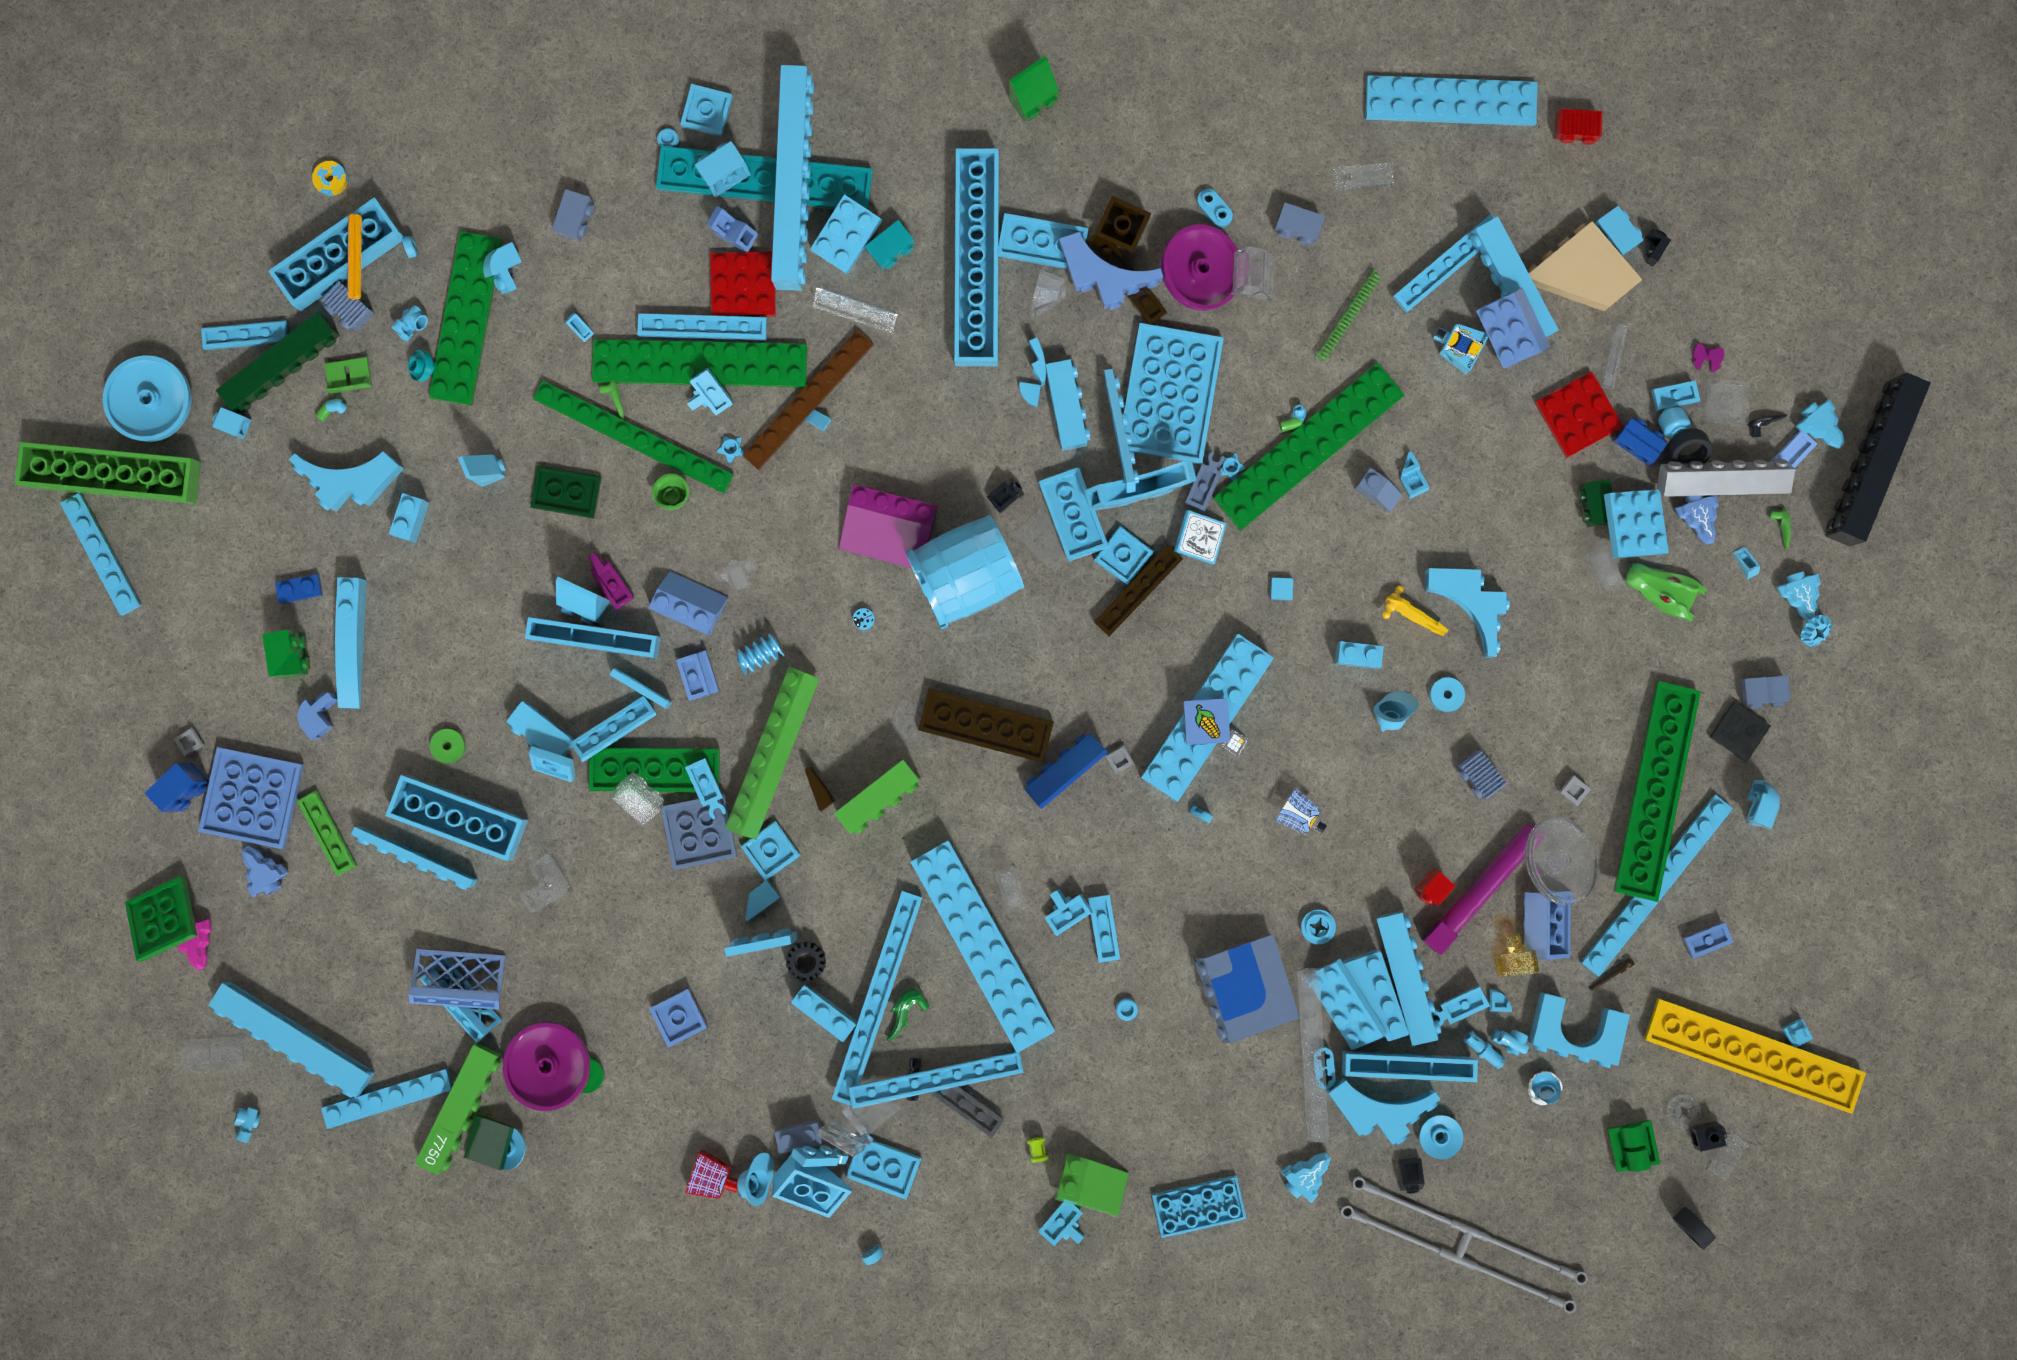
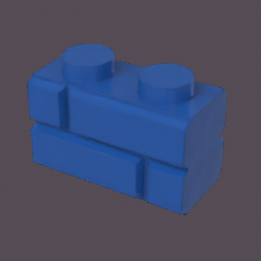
(1640, 441)

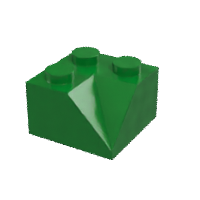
(285, 654)

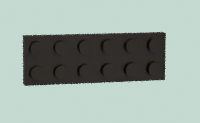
(985, 725)

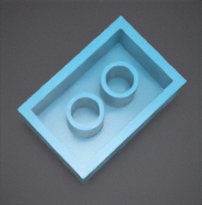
(846, 234)

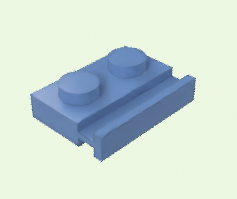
(697, 675)

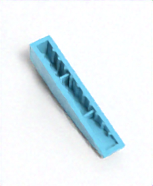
(349, 640)

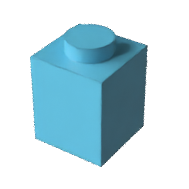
(231, 423)

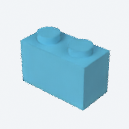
(1620, 230)
(409, 518)
(1359, 655)

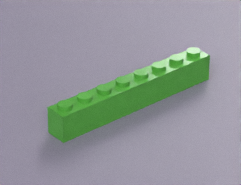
(772, 753)

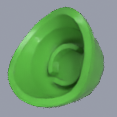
(670, 492)

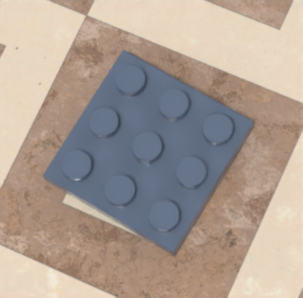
(695, 836)

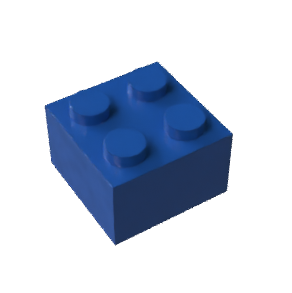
(177, 787)

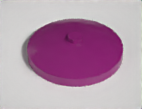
(1199, 267)
(546, 1066)

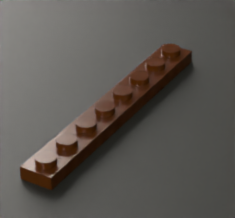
(808, 400)

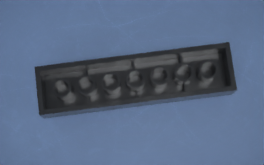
(1877, 459)

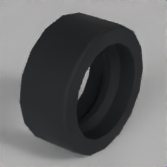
(1686, 438)
(1694, 1227)

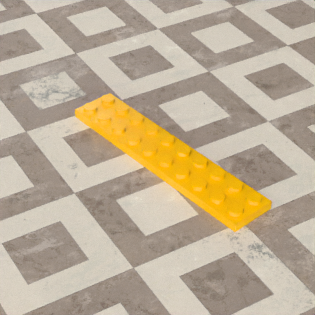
(1754, 1056)

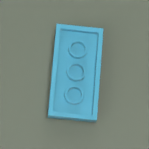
(1035, 240)
(1074, 522)
(1348, 1006)

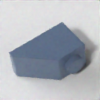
(1378, 489)

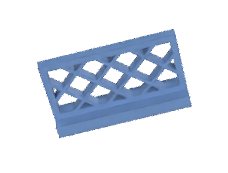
(456, 997)

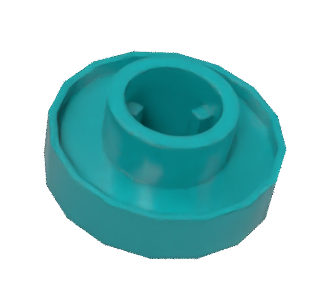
(420, 365)

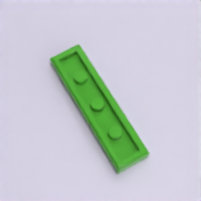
(326, 833)

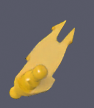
(1395, 602)

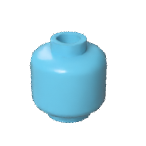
(1673, 421)

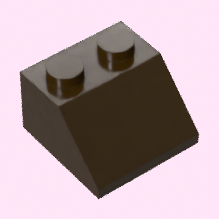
(1123, 224)

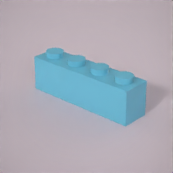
(1066, 405)

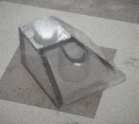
(1047, 294)

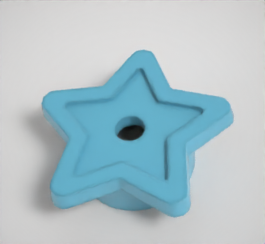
(727, 443)
(1237, 467)

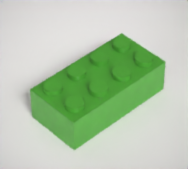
(878, 796)

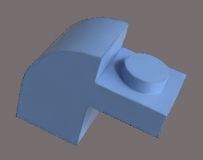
(731, 230)
(311, 715)

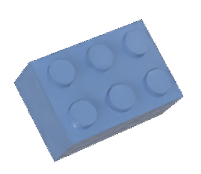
(1513, 328)

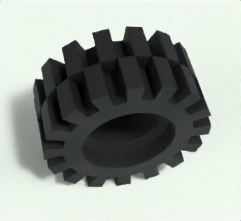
(792, 961)

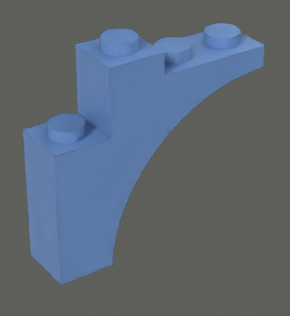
(1111, 282)

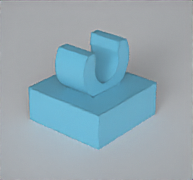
(1797, 1033)

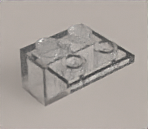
(1253, 273)

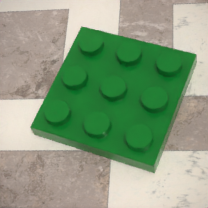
(161, 919)

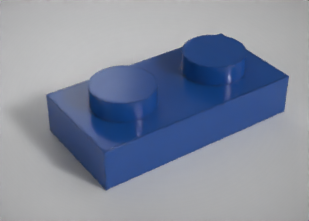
(299, 589)

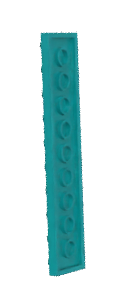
(826, 184)

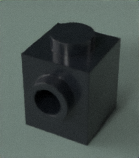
(1708, 1136)

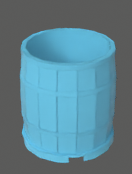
(965, 570)

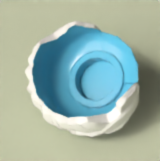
(1545, 1088)

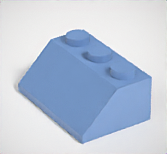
(688, 603)
(1546, 927)

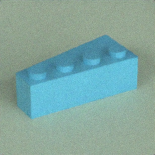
(1375, 984)

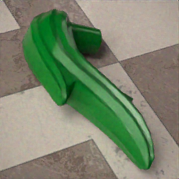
(902, 1007)

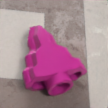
(196, 947)

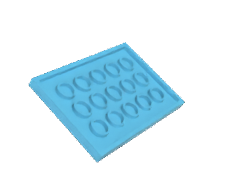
(1171, 392)

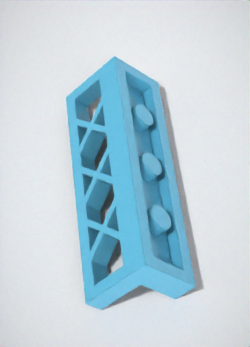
(464, 1015)

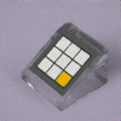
(1236, 743)

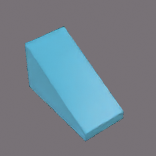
(579, 327)
(818, 420)
(1747, 562)

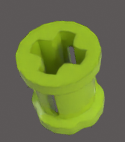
(1037, 1149)

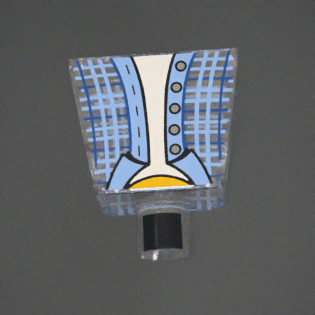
(1299, 814)

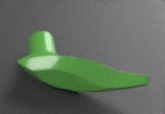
(612, 388)
(1785, 524)

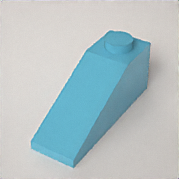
(483, 468)

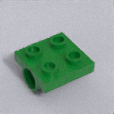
(1633, 1146)

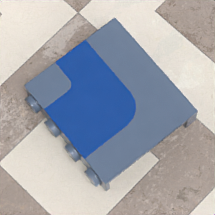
(1247, 989)

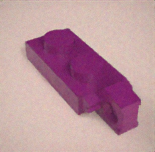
(610, 582)

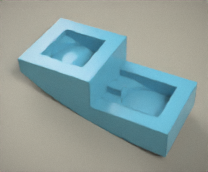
(1039, 366)

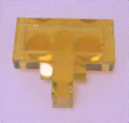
(1515, 959)

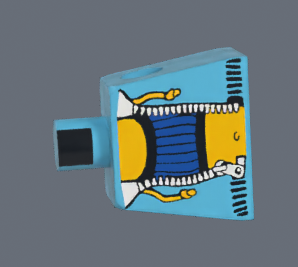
(1461, 346)

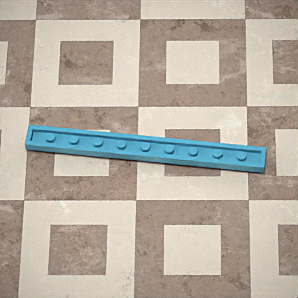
(1638, 909)
(877, 996)

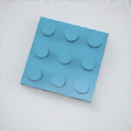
(1636, 523)
(761, 942)

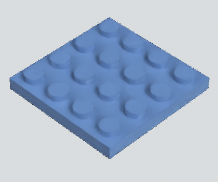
(251, 798)

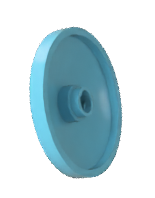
(147, 398)

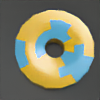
(321, 174)

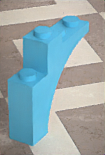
(336, 486)
(1150, 486)
(1464, 588)
(1391, 1117)

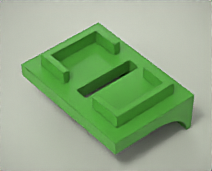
(337, 375)

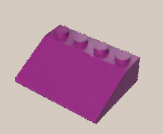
(886, 525)

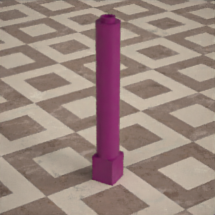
(1445, 931)

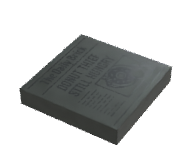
(1740, 731)

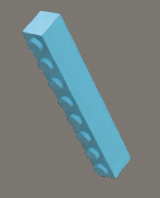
(291, 1038)

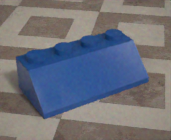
(1065, 771)

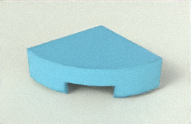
(1030, 393)
(1203, 815)
(1498, 1002)

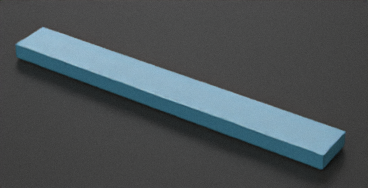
(935, 1079)

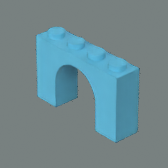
(1604, 1047)

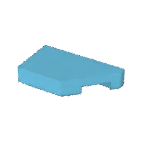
(760, 899)

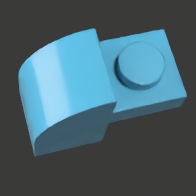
(497, 265)

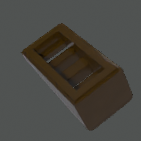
(821, 793)

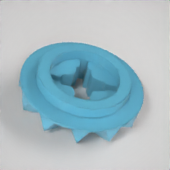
(1809, 634)
(1322, 936)

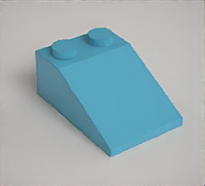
(580, 601)
(809, 1187)

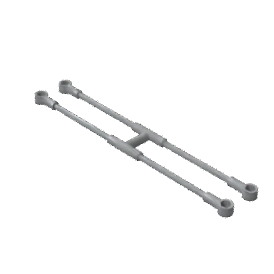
(1468, 1232)

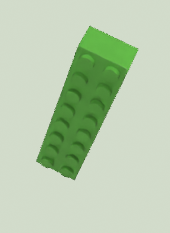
(107, 473)

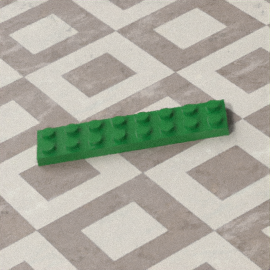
(464, 321)

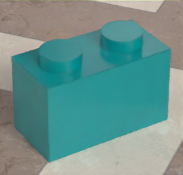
(890, 246)

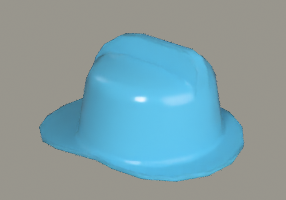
(1395, 710)
(755, 1181)

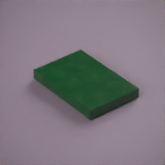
(565, 492)

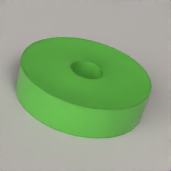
(438, 742)

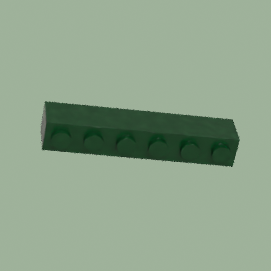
(277, 363)

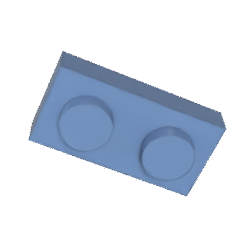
(1708, 940)

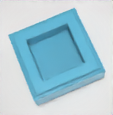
(1281, 589)

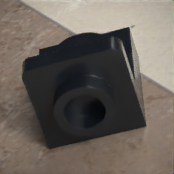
(1656, 250)
(1005, 494)
(1411, 1175)

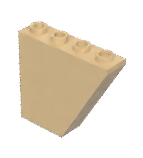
(1585, 270)

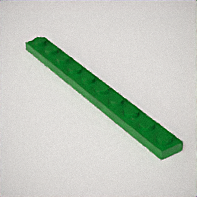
(633, 437)

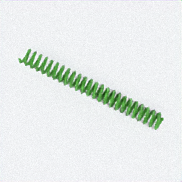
(1352, 315)

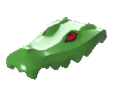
(1667, 591)

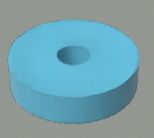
(1437, 694)

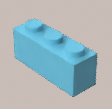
(539, 730)
(824, 1012)

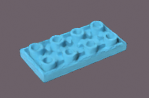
(1199, 1206)

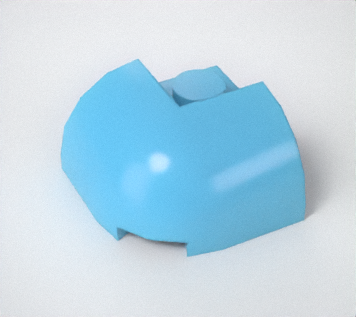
(1764, 806)

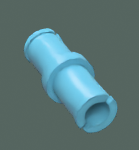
(1484, 1050)

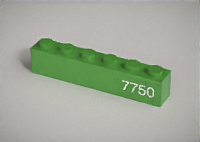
(458, 1108)

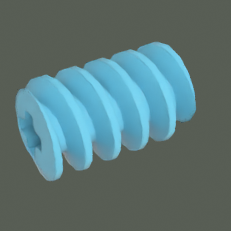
(759, 653)

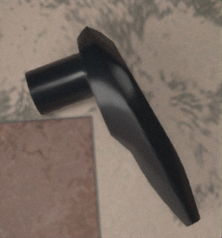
(1764, 421)

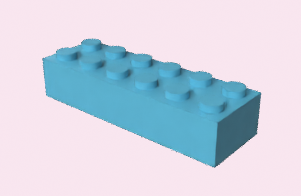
(324, 260)
(456, 817)

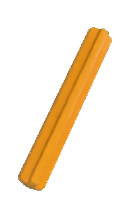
(354, 256)

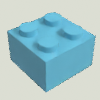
(722, 168)

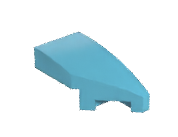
(1412, 478)

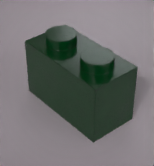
(1593, 501)

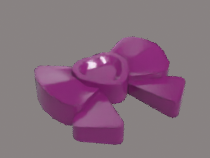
(1702, 353)

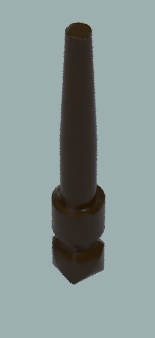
(1619, 969)

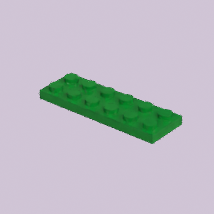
(660, 768)

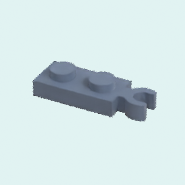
(1205, 484)

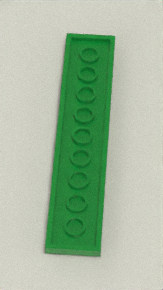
(681, 360)
(1308, 446)
(1657, 791)

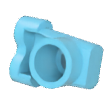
(411, 320)
(1514, 1041)
(246, 1120)

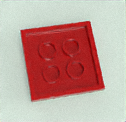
(742, 284)
(1579, 414)

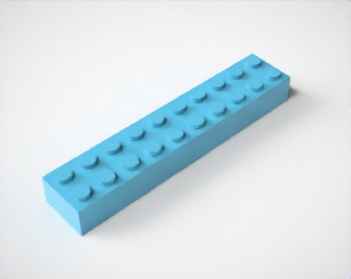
(791, 178)
(976, 257)
(983, 946)

